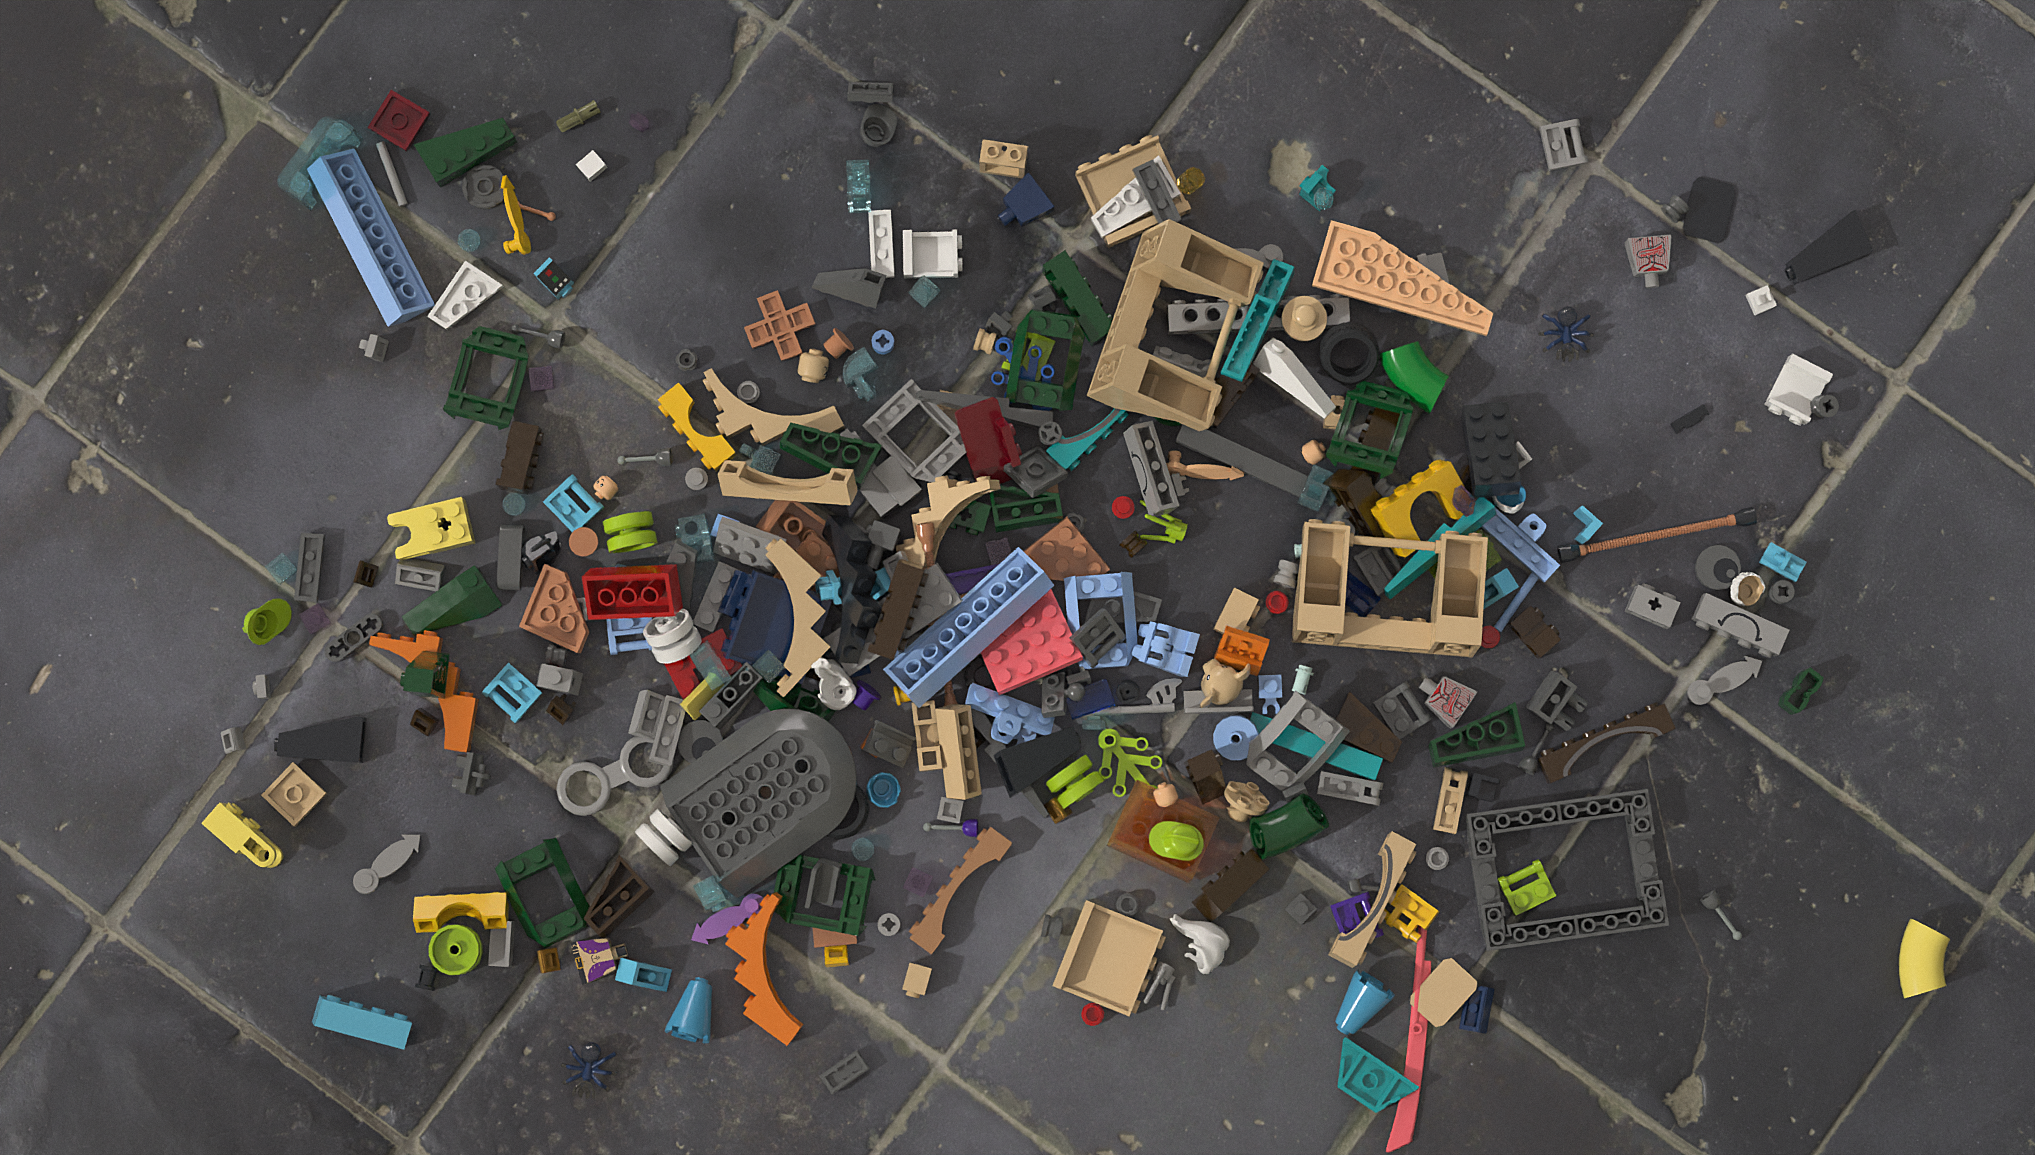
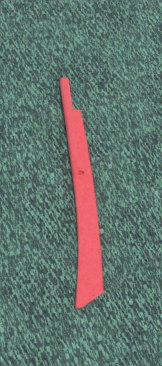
(1407, 1108)

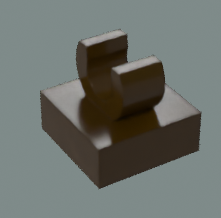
(560, 710)

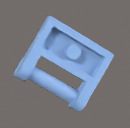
(624, 627)

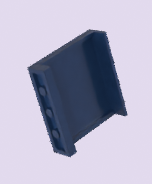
(766, 621)

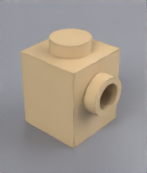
(1332, 419)

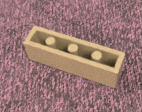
(958, 751)

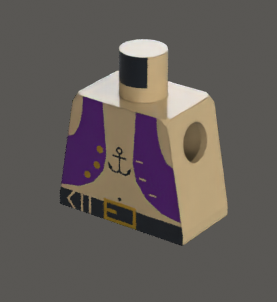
(596, 958)

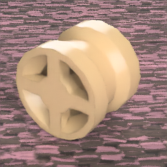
(985, 341)

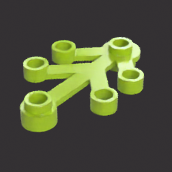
(1126, 761)

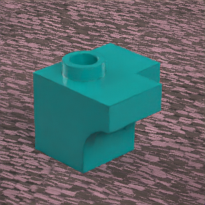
(1311, 184)

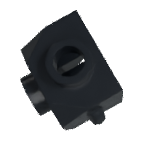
(540, 551)

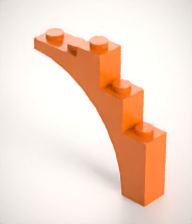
(458, 710)
(750, 942)

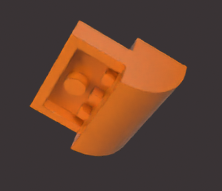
(1240, 648)

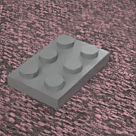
(744, 544)

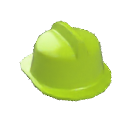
(267, 621)
(1176, 840)

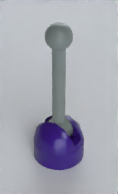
(969, 827)

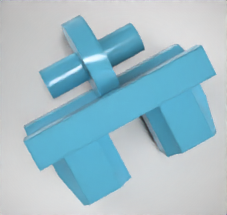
(1782, 562)
(829, 587)

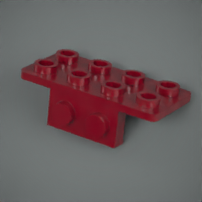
(988, 439)

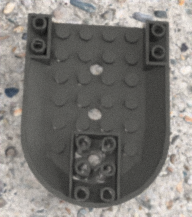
(765, 830)

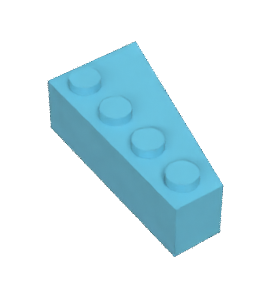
(362, 1022)

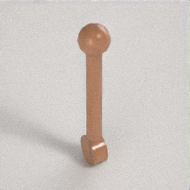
(550, 216)

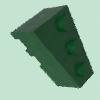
(1017, 509)

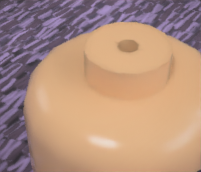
(1313, 452)
(605, 488)
(1165, 794)

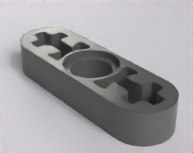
(354, 628)

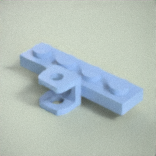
(1522, 543)
(1009, 713)

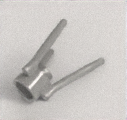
(1162, 974)

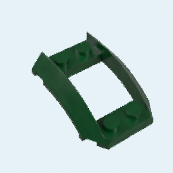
(1040, 392)
(481, 408)
(1362, 455)
(529, 864)
(854, 900)

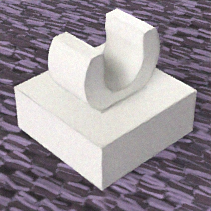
(1761, 300)

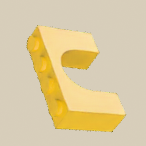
(1394, 511)

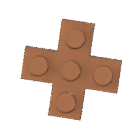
(779, 326)

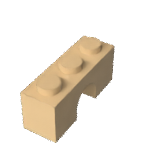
(927, 737)

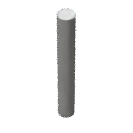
(392, 175)

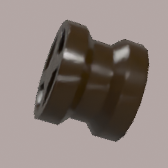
(1133, 544)

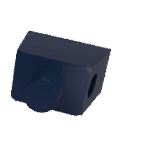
(1025, 202)

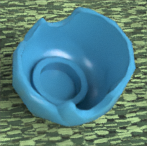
(883, 789)

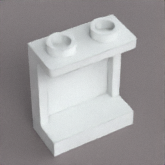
(931, 254)

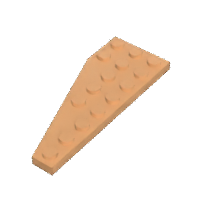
(1376, 272)

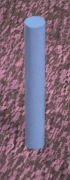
(1515, 603)

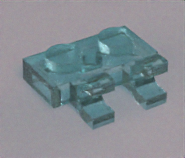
(763, 459)

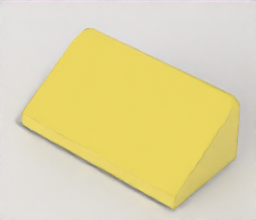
(698, 698)

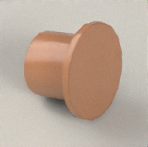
(838, 344)
(583, 541)

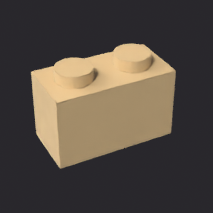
(1237, 612)

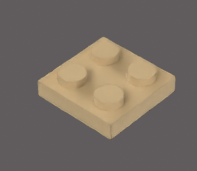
(294, 794)

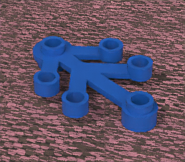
(1025, 374)

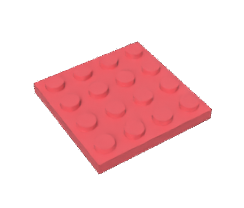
(1031, 647)

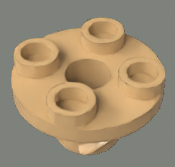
(1304, 318)
(1244, 800)

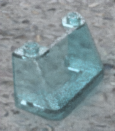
(325, 133)

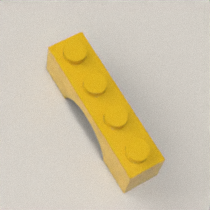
(678, 405)
(434, 911)

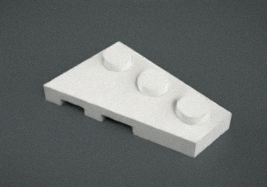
(463, 295)

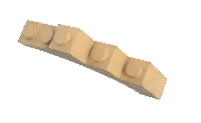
(766, 426)
(946, 501)

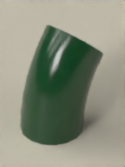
(1287, 827)

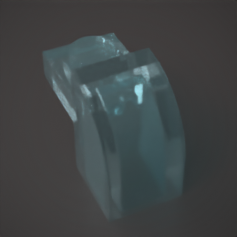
(858, 186)
(854, 371)
(1313, 490)
(710, 665)

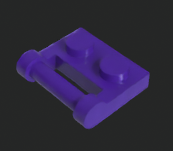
(1347, 916)

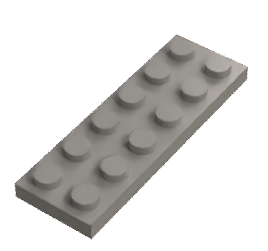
(936, 600)

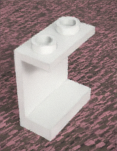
(1796, 388)

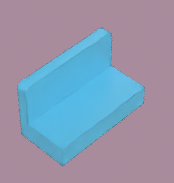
(1591, 522)

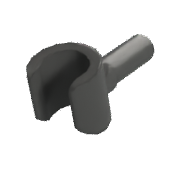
(1355, 886)

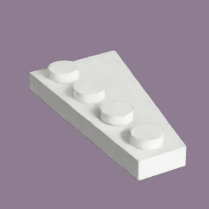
(1129, 204)

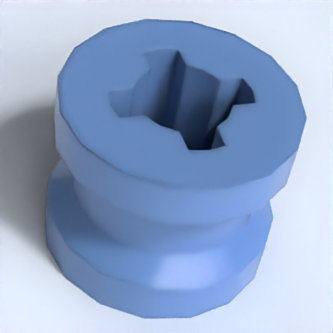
(882, 347)

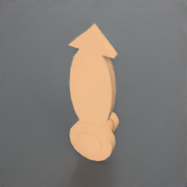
(1201, 471)

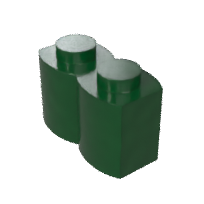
(1803, 686)

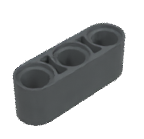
(509, 557)

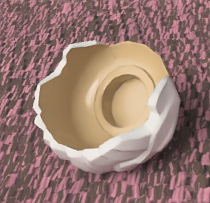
(1746, 589)

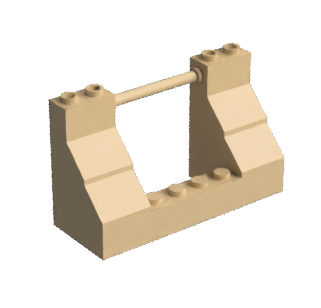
(1144, 383)
(1455, 608)

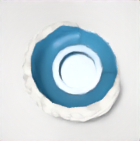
(1510, 503)

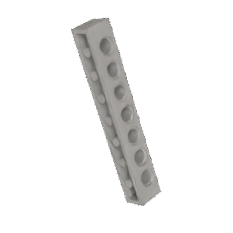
(1179, 325)

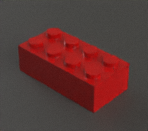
(632, 592)

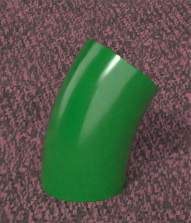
(1415, 374)

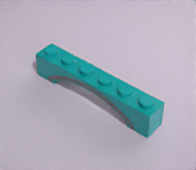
(1070, 450)

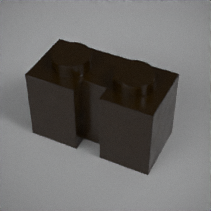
(1534, 631)

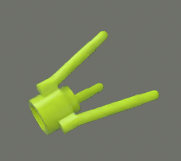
(1174, 528)

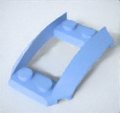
(1104, 587)

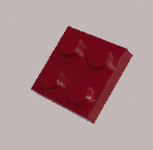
(399, 120)

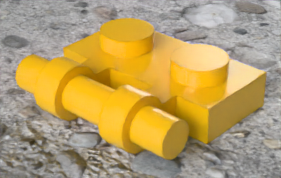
(1414, 908)

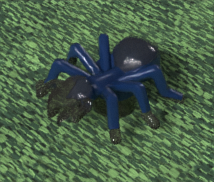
(1565, 331)
(588, 1065)

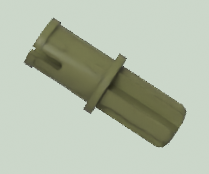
(578, 116)

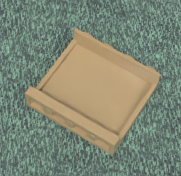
(1112, 173)
(1109, 958)

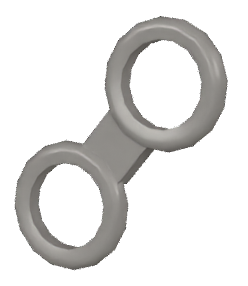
(610, 777)

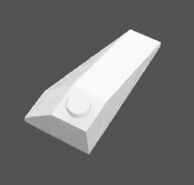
(1287, 371)

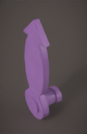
(722, 921)

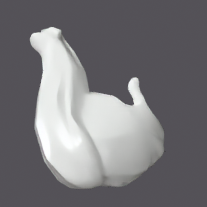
(832, 683)
(1209, 942)

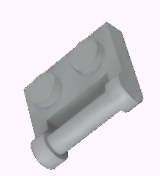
(1556, 145)

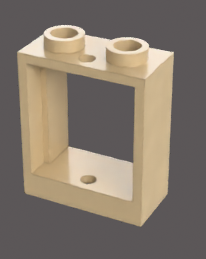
(1004, 163)

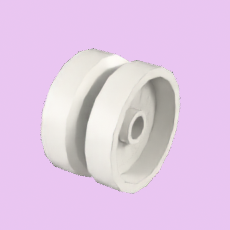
(672, 637)
(667, 833)

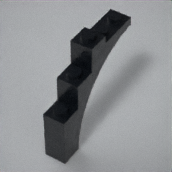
(857, 580)

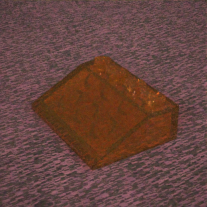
(1142, 814)

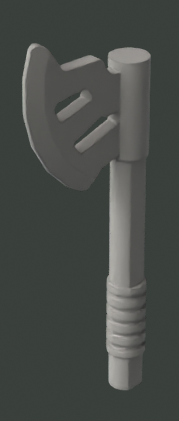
(1155, 707)

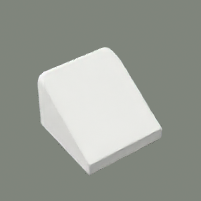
(591, 166)

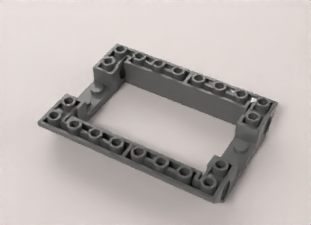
(1640, 827)

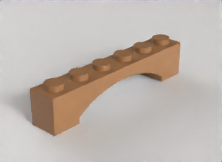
(990, 847)

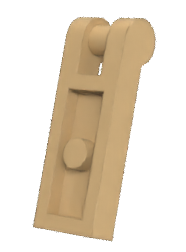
(1450, 801)

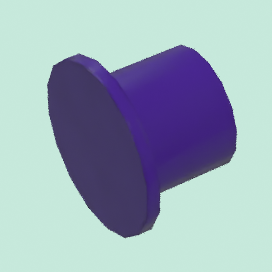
(865, 695)

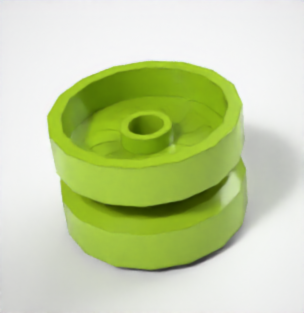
(630, 532)
(1076, 783)
(469, 947)

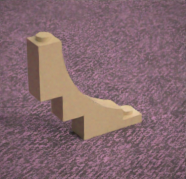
(806, 643)

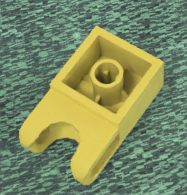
(427, 529)
(242, 835)

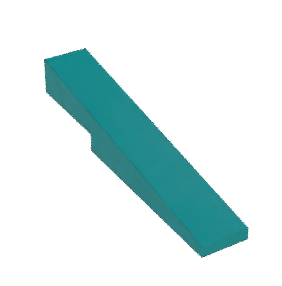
(1258, 320)
(1425, 559)
(1309, 744)

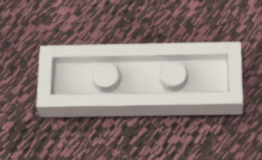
(881, 242)

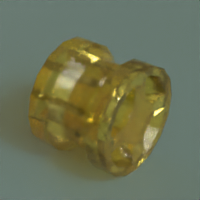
(1190, 175)

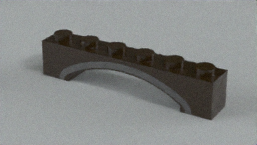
(1558, 763)

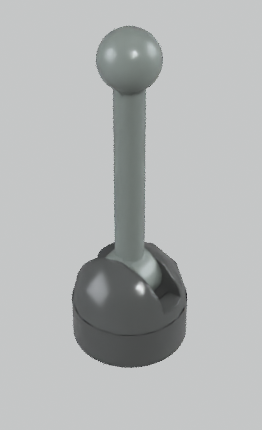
(663, 458)
(1712, 901)

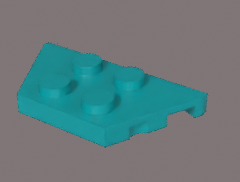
(1370, 1079)

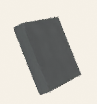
(1036, 472)

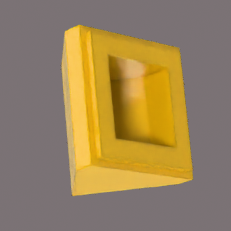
(836, 956)

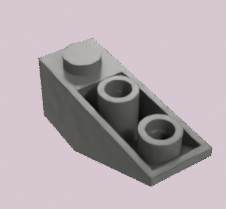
(854, 285)
(731, 696)

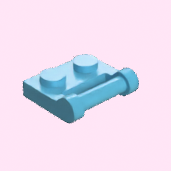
(567, 509)
(518, 687)

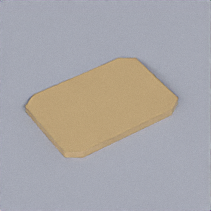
(1444, 992)

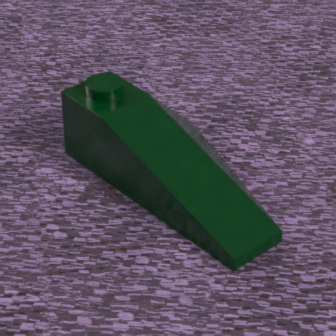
(457, 602)
(796, 698)

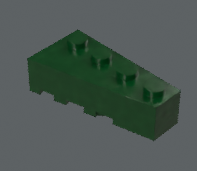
(1077, 297)

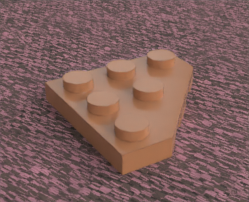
(1066, 553)
(818, 554)
(556, 611)

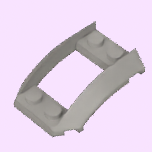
(898, 407)
(1313, 719)

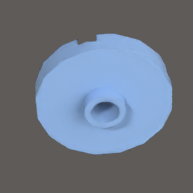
(1231, 726)

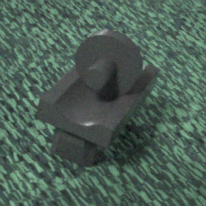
(473, 773)

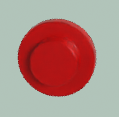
(1123, 507)
(1276, 602)
(1490, 637)
(1092, 1014)

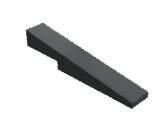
(1022, 417)
(1242, 458)
(983, 725)

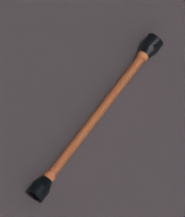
(1743, 517)

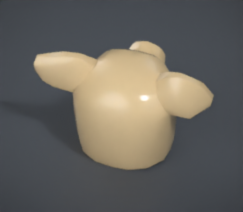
(1221, 683)

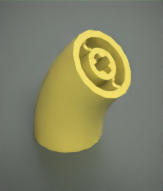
(1921, 959)

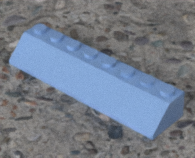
(370, 236)
(969, 627)

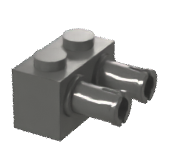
(884, 541)
(1552, 697)

